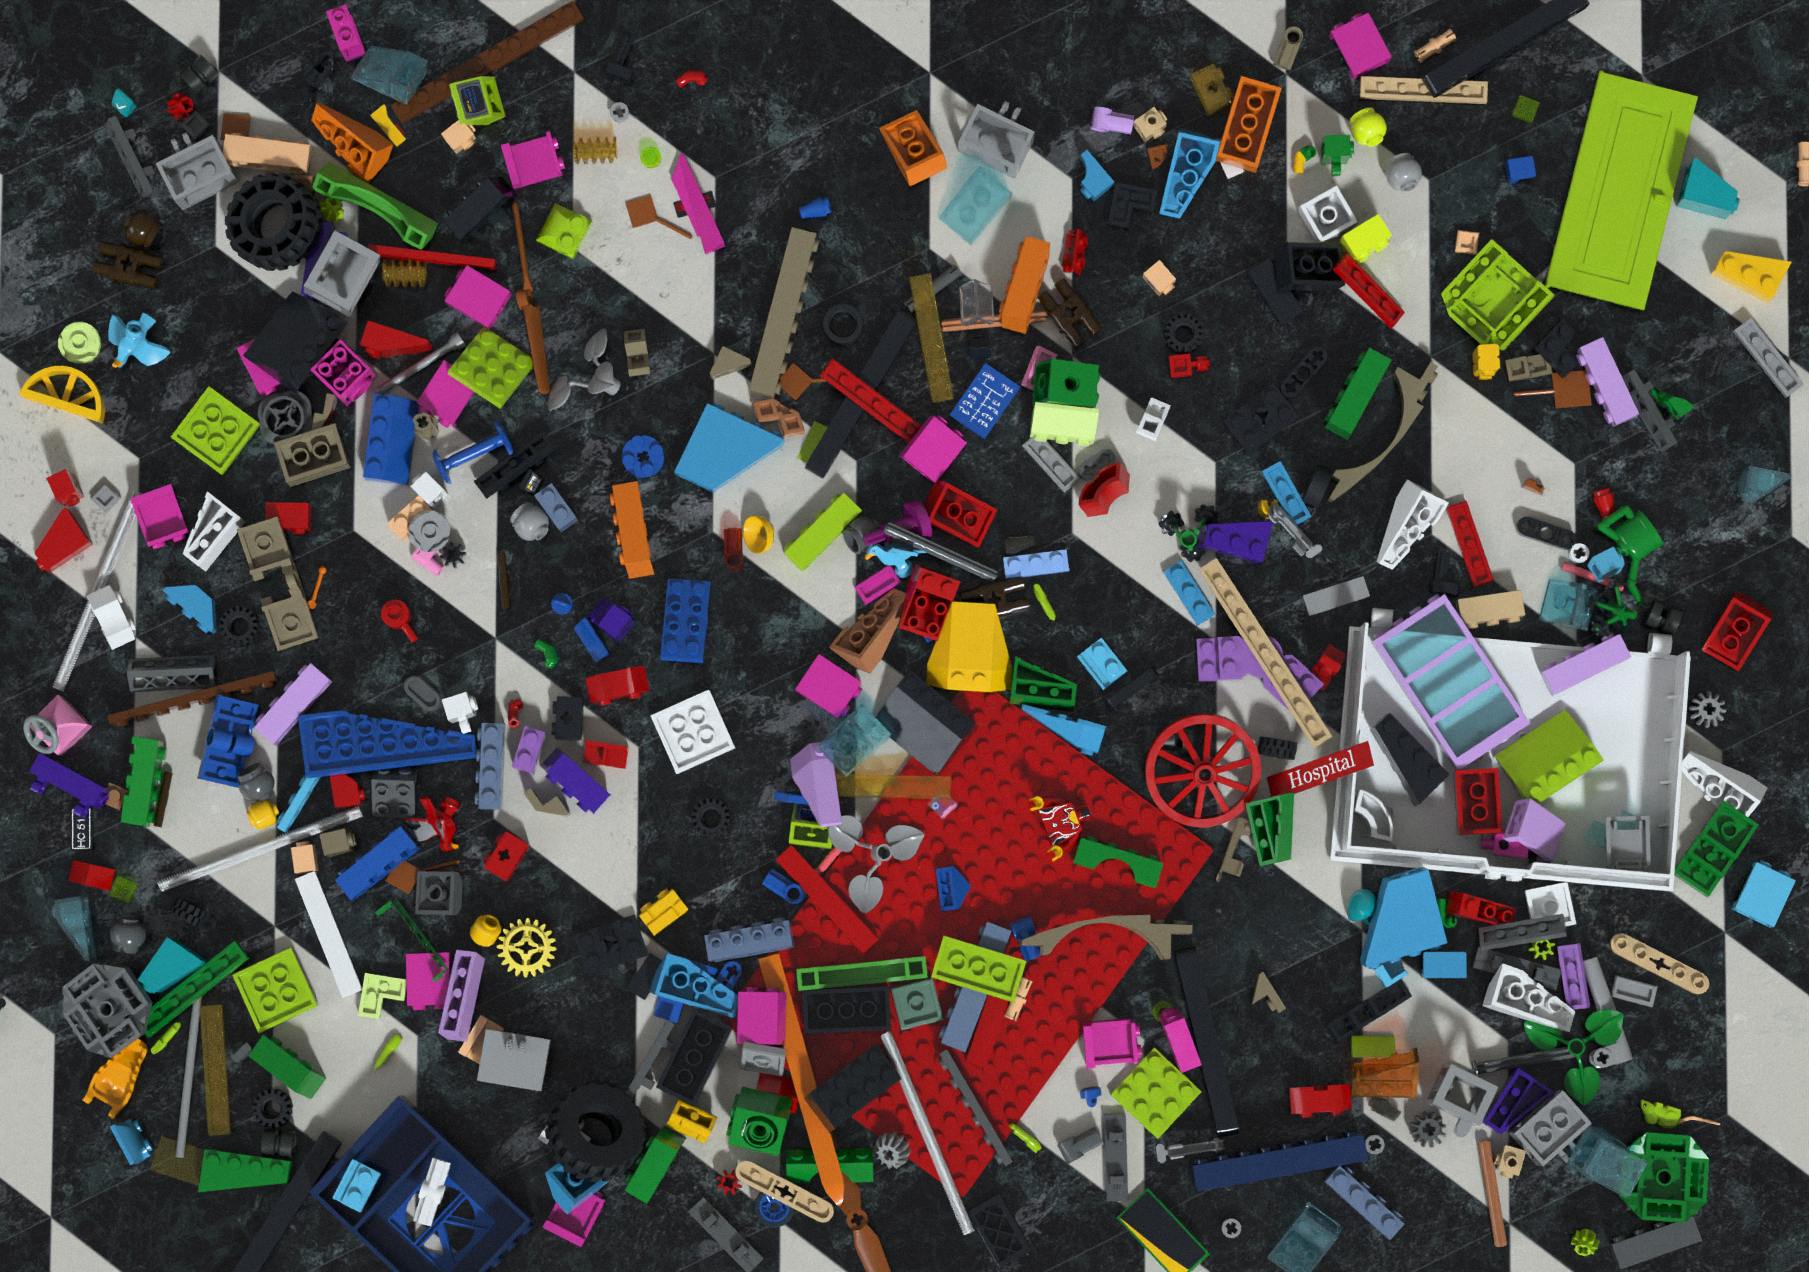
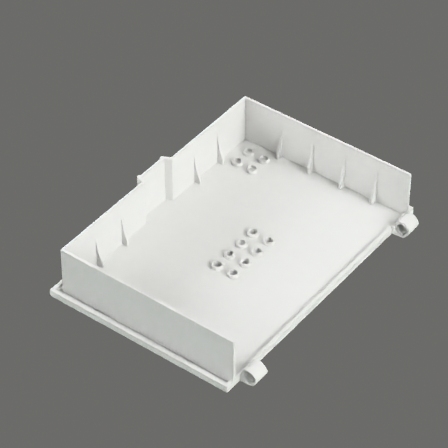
(1627, 712)

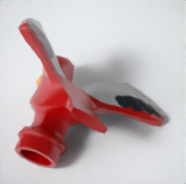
(435, 823)

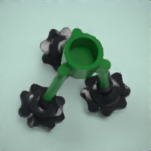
(1171, 524)

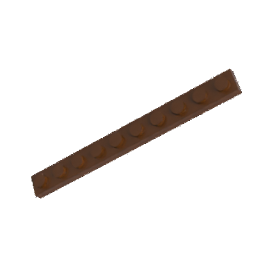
(490, 60)

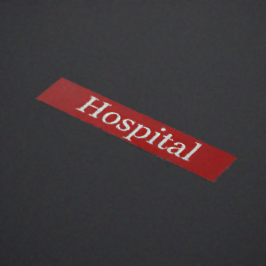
(1321, 770)

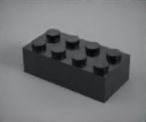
(846, 1010)
(694, 1057)
(852, 1088)

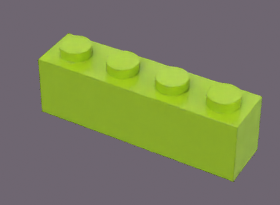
(822, 532)

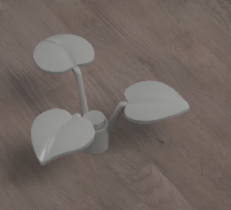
(602, 379)
(902, 845)

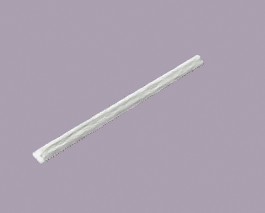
(101, 582)
(260, 849)
(927, 1133)

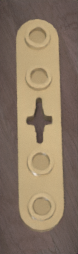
(1677, 974)
(803, 1201)

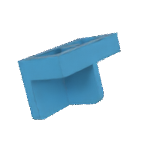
(1444, 965)

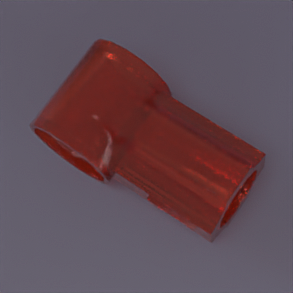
(733, 547)

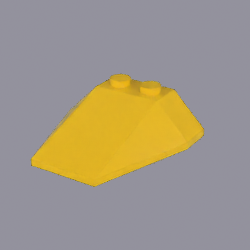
(970, 651)

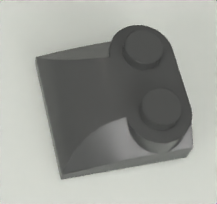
(438, 893)

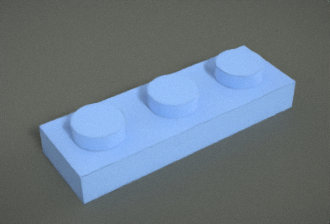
(1036, 564)

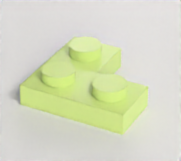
(376, 989)

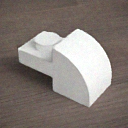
(1153, 419)

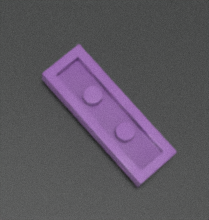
(1573, 976)

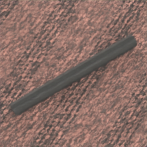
(940, 552)

